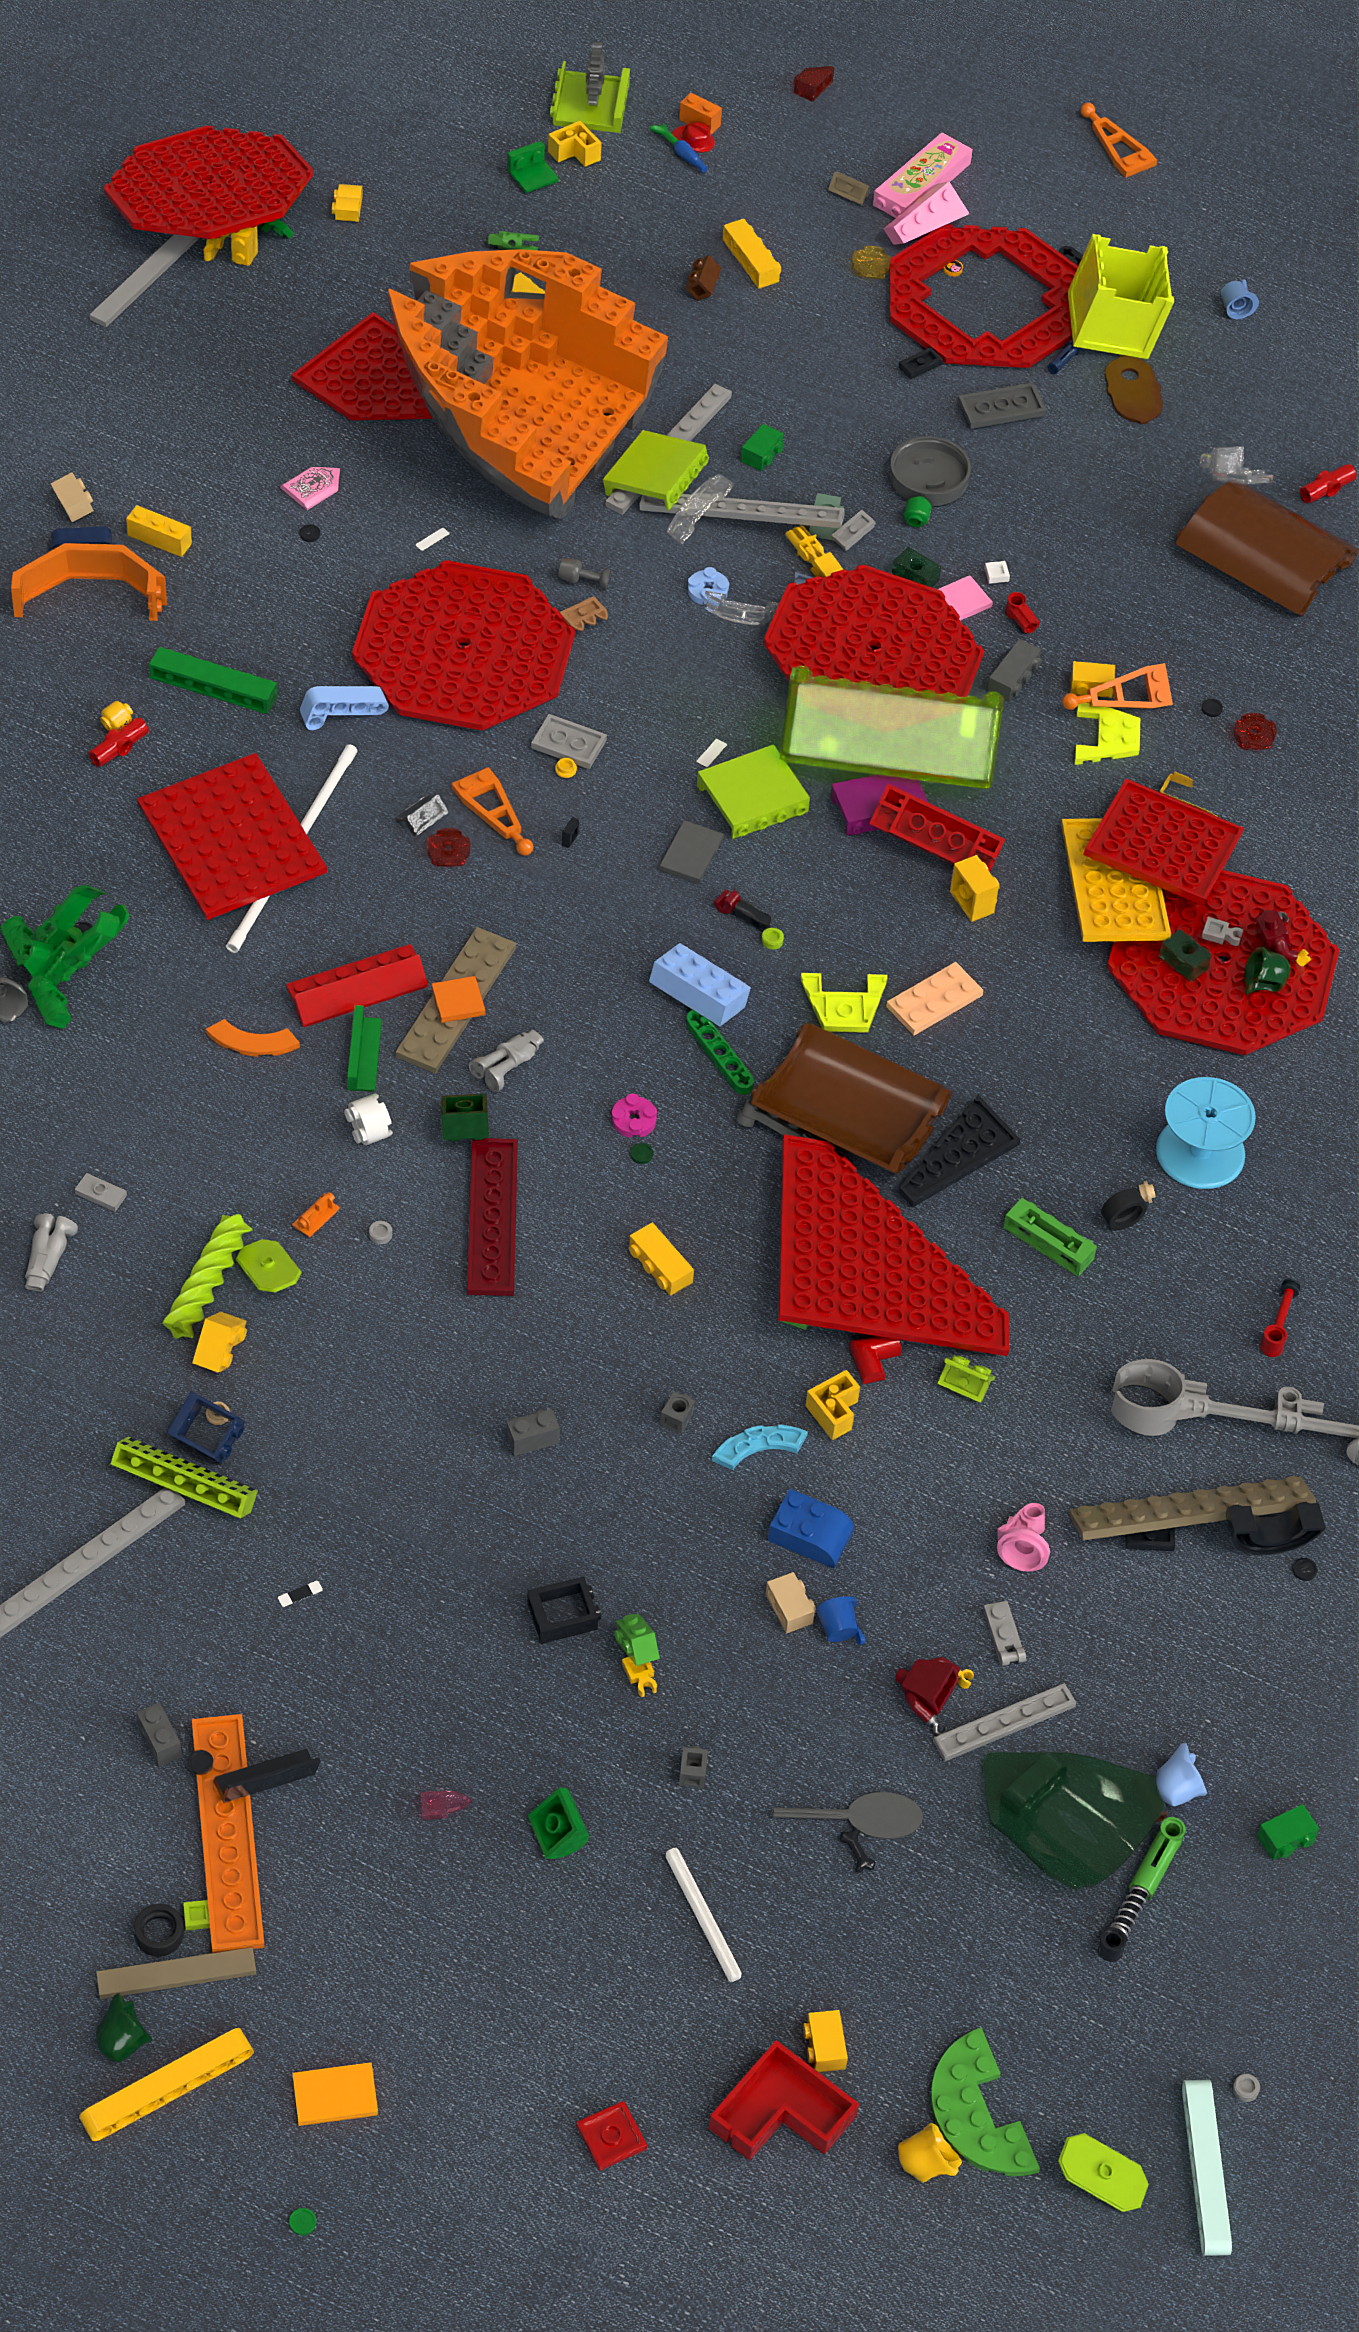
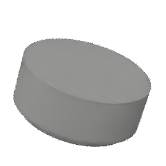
(380, 1232)
(1246, 2087)

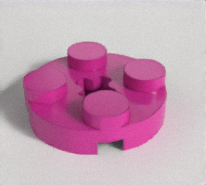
(634, 1105)

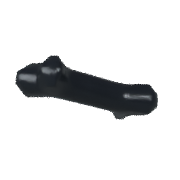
(863, 1861)

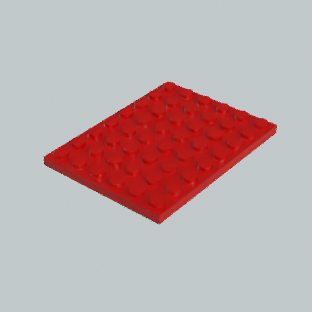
(231, 836)

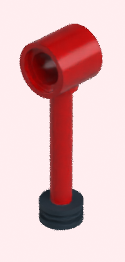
(1275, 1335)

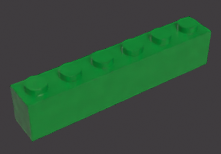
(213, 680)

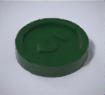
(641, 1153)

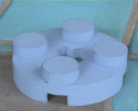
(704, 578)

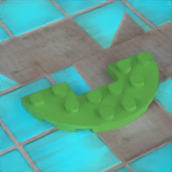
(965, 2117)

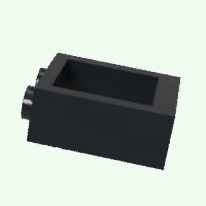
(567, 1628)

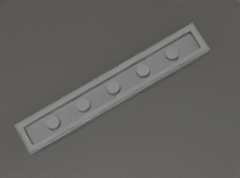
(1004, 1722)

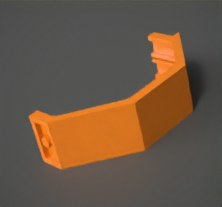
(88, 562)

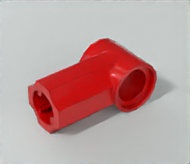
(1021, 613)

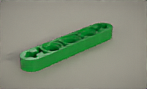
(720, 1061)

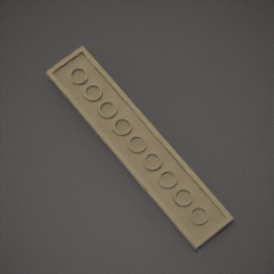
(1188, 1508)

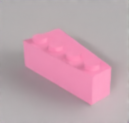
(930, 212)

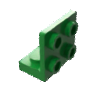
(529, 167)

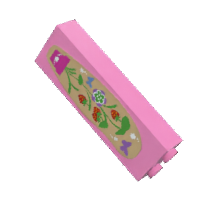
(934, 164)

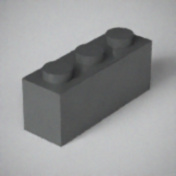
(1015, 670)

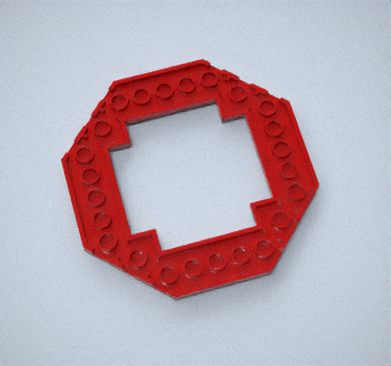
(953, 345)

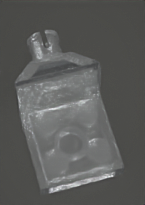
(1227, 466)

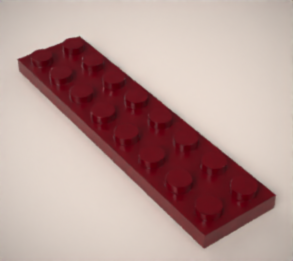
(492, 1217)

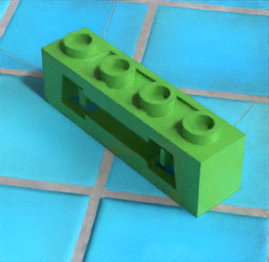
(1050, 1236)

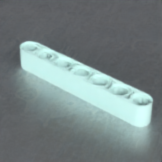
(1206, 2168)

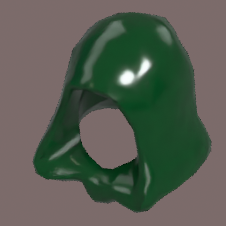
(1266, 971)
(120, 2031)

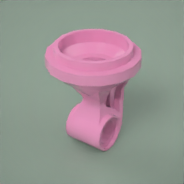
(1020, 1540)

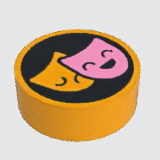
(953, 269)

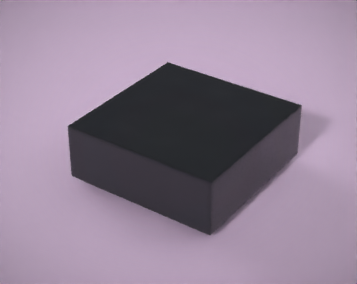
(570, 832)

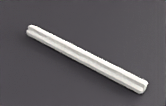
(703, 1915)

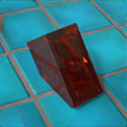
(813, 81)

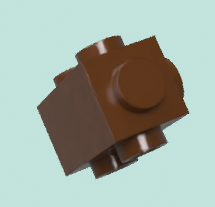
(703, 277)

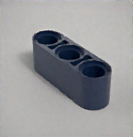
(82, 535)

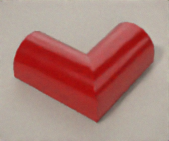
(868, 1353)

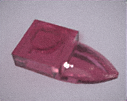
(441, 1803)

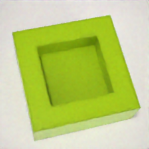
(196, 1915)

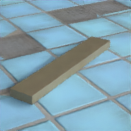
(176, 1972)

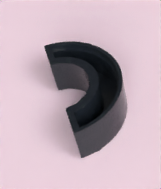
(1274, 1533)

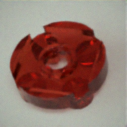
(1254, 741)
(448, 858)

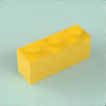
(159, 531)
(661, 1259)

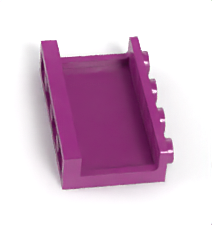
(861, 796)

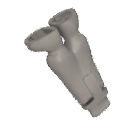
(47, 1249)

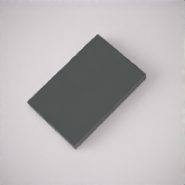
(691, 852)

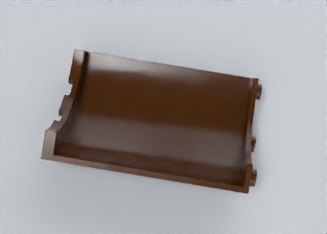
(1265, 545)
(853, 1098)

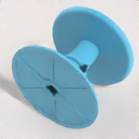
(1205, 1132)

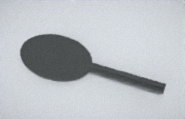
(874, 1814)

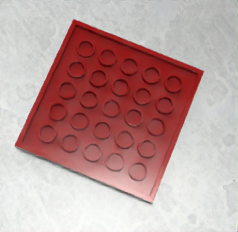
(1164, 841)

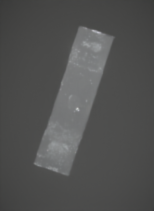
(697, 505)
(739, 612)

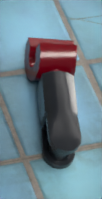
(731, 901)

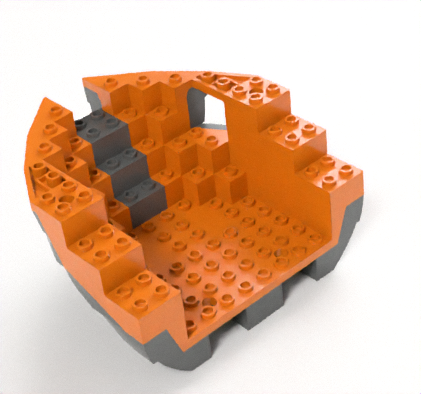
(524, 378)

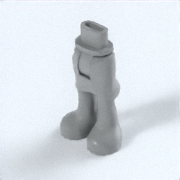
(516, 1051)

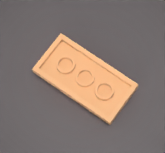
(934, 998)

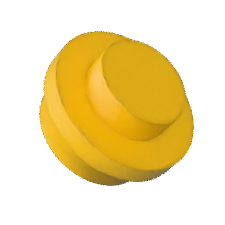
(566, 768)

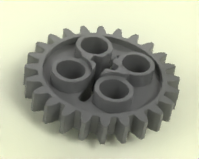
(595, 73)

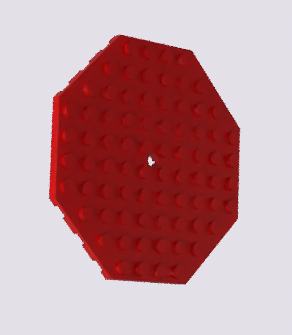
(208, 182)
(838, 618)
(416, 656)
(1215, 1005)

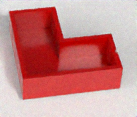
(778, 2092)

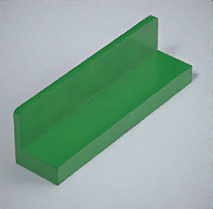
(364, 1051)

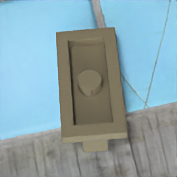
(849, 187)

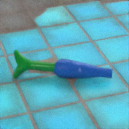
(681, 147)

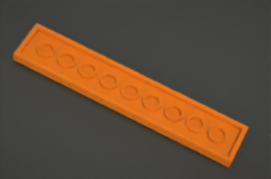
(228, 1840)

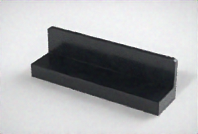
(266, 1775)

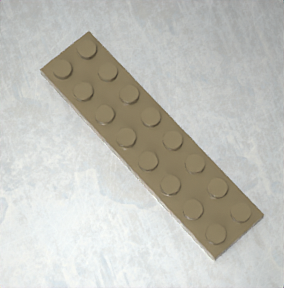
(428, 1038)

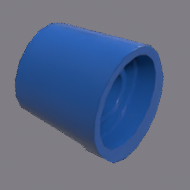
(839, 1619)

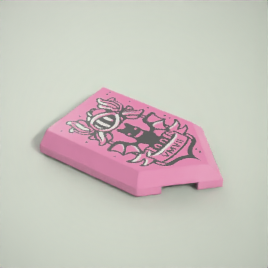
(313, 485)

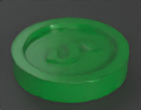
(302, 2221)

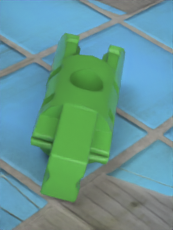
(504, 239)

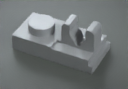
(853, 530)

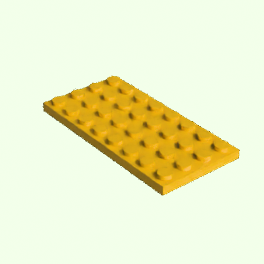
(1108, 900)

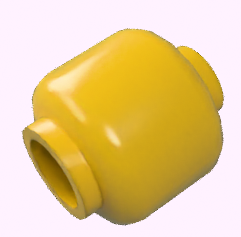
(116, 715)

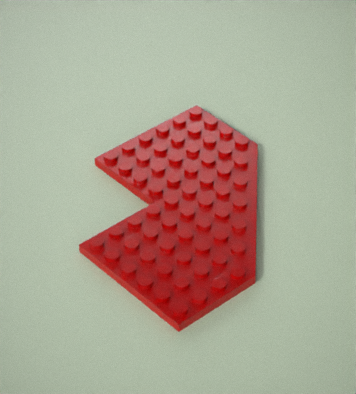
(364, 375)

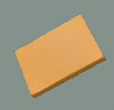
(335, 2094)

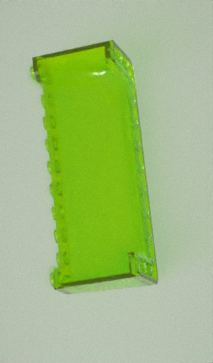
(891, 730)

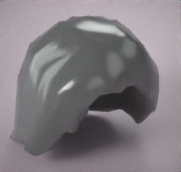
(12, 1000)

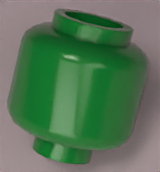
(917, 511)

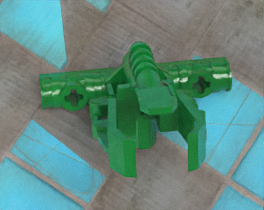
(60, 948)

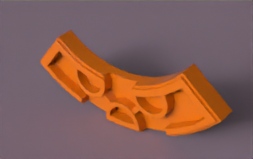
(252, 1044)

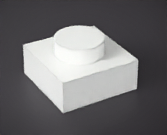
(997, 572)

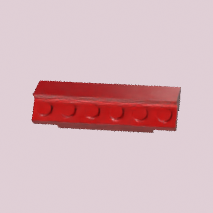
(933, 829)
(357, 983)

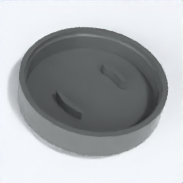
(930, 469)

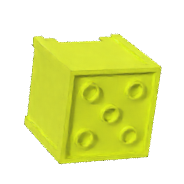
(1119, 298)

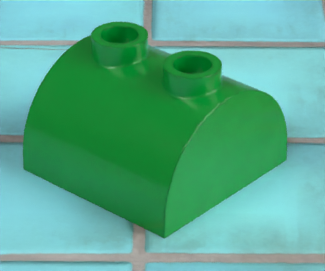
(559, 1825)

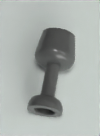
(571, 571)

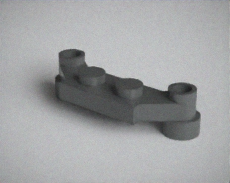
(751, 1113)

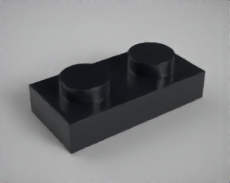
(920, 363)
(1152, 1540)

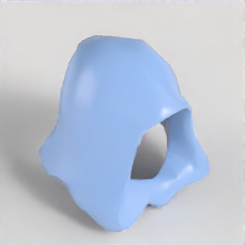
(1179, 1778)

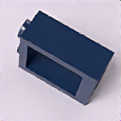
(186, 1417)

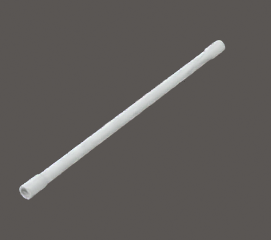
(343, 762)

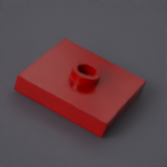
(611, 2135)

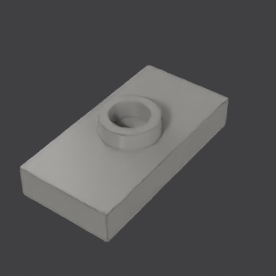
(100, 1192)

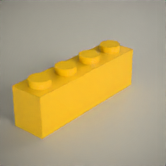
(751, 253)

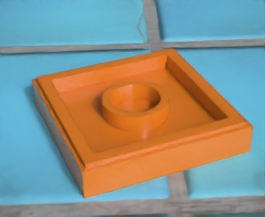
(458, 999)

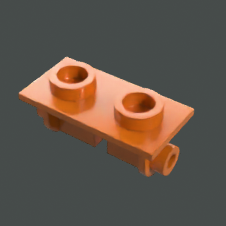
(317, 1215)

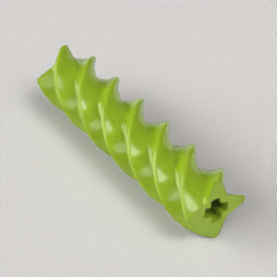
(206, 1275)

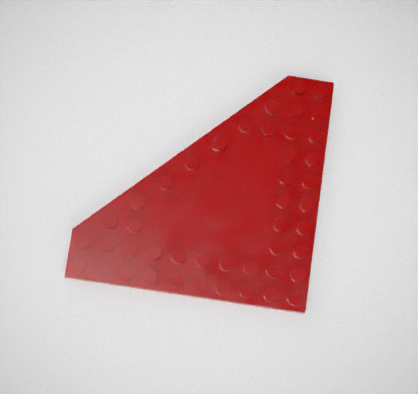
(864, 1267)

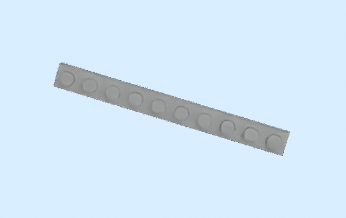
(686, 429)
(757, 511)
(88, 1558)

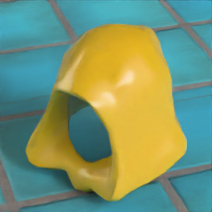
(928, 2155)

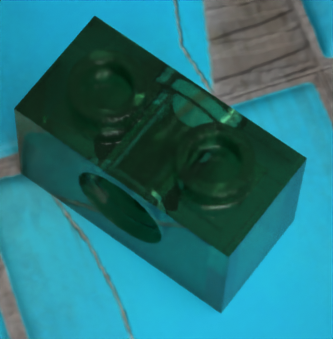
(916, 568)
(1185, 955)

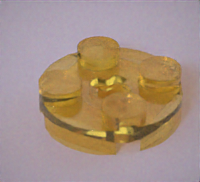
(877, 269)

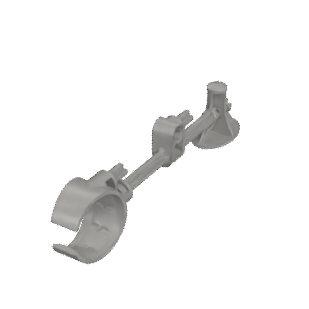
(1190, 1400)

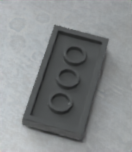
(1002, 405)

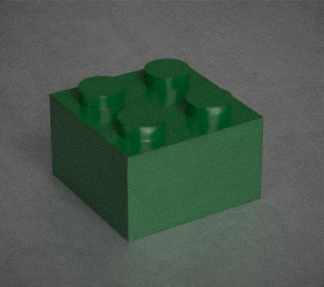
(464, 1117)

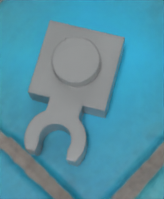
(1218, 931)

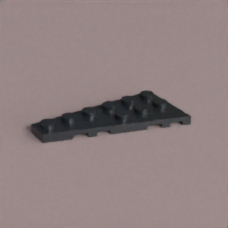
(964, 1148)

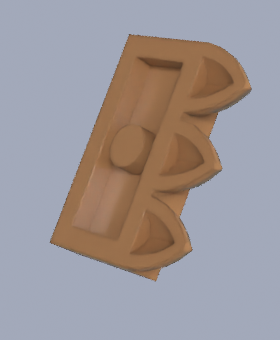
(584, 613)

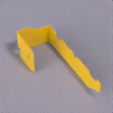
(1179, 778)

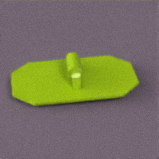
(268, 1265)
(1103, 2172)

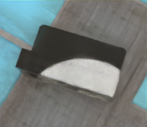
(423, 814)

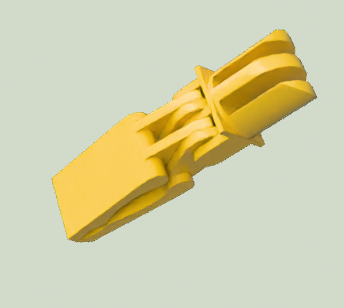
(813, 552)

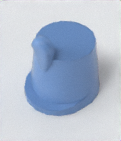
(1238, 300)

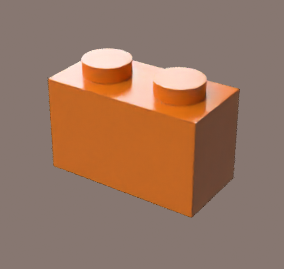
(700, 110)

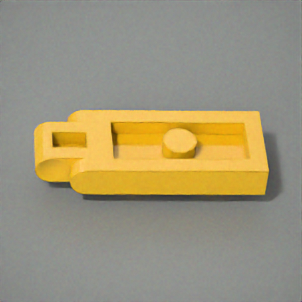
(212, 247)

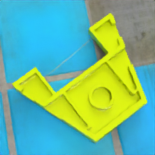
(1116, 734)
(844, 1009)

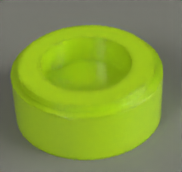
(772, 938)

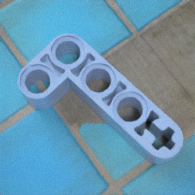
(341, 701)

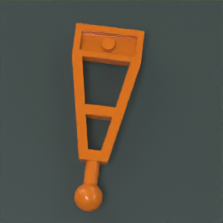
(1128, 165)
(1156, 684)
(480, 783)

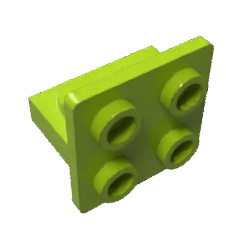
(966, 1379)

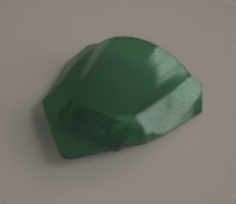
(1070, 1811)

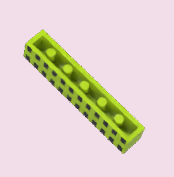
(184, 1477)

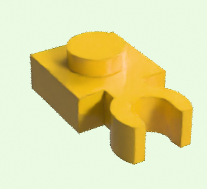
(640, 1674)

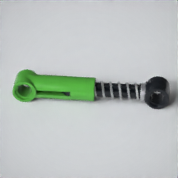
(1142, 1887)

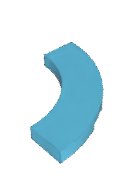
(758, 1439)

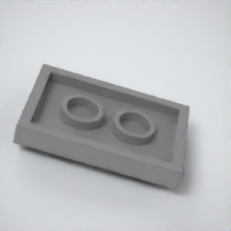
(569, 740)

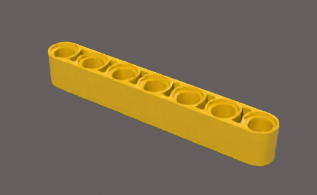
(166, 2084)

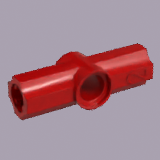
(1328, 483)
(118, 742)

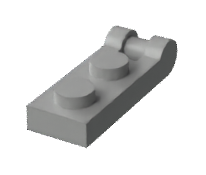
(1004, 1633)

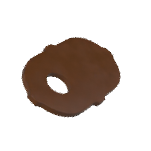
(1134, 399)

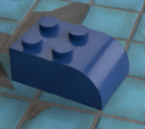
(811, 1528)

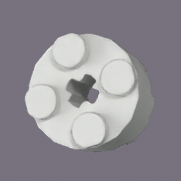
(368, 1119)

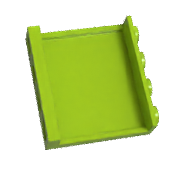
(573, 106)
(657, 467)
(754, 791)

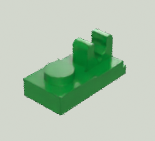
(279, 228)

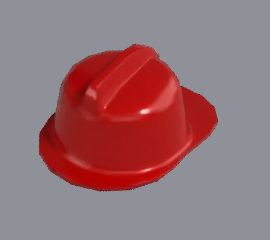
(696, 135)

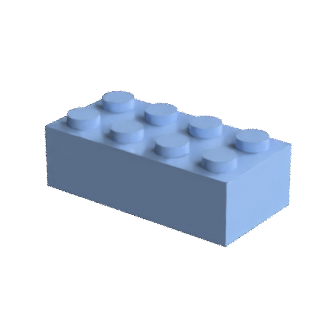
(699, 984)

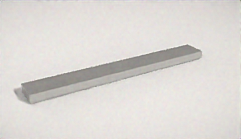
(141, 279)

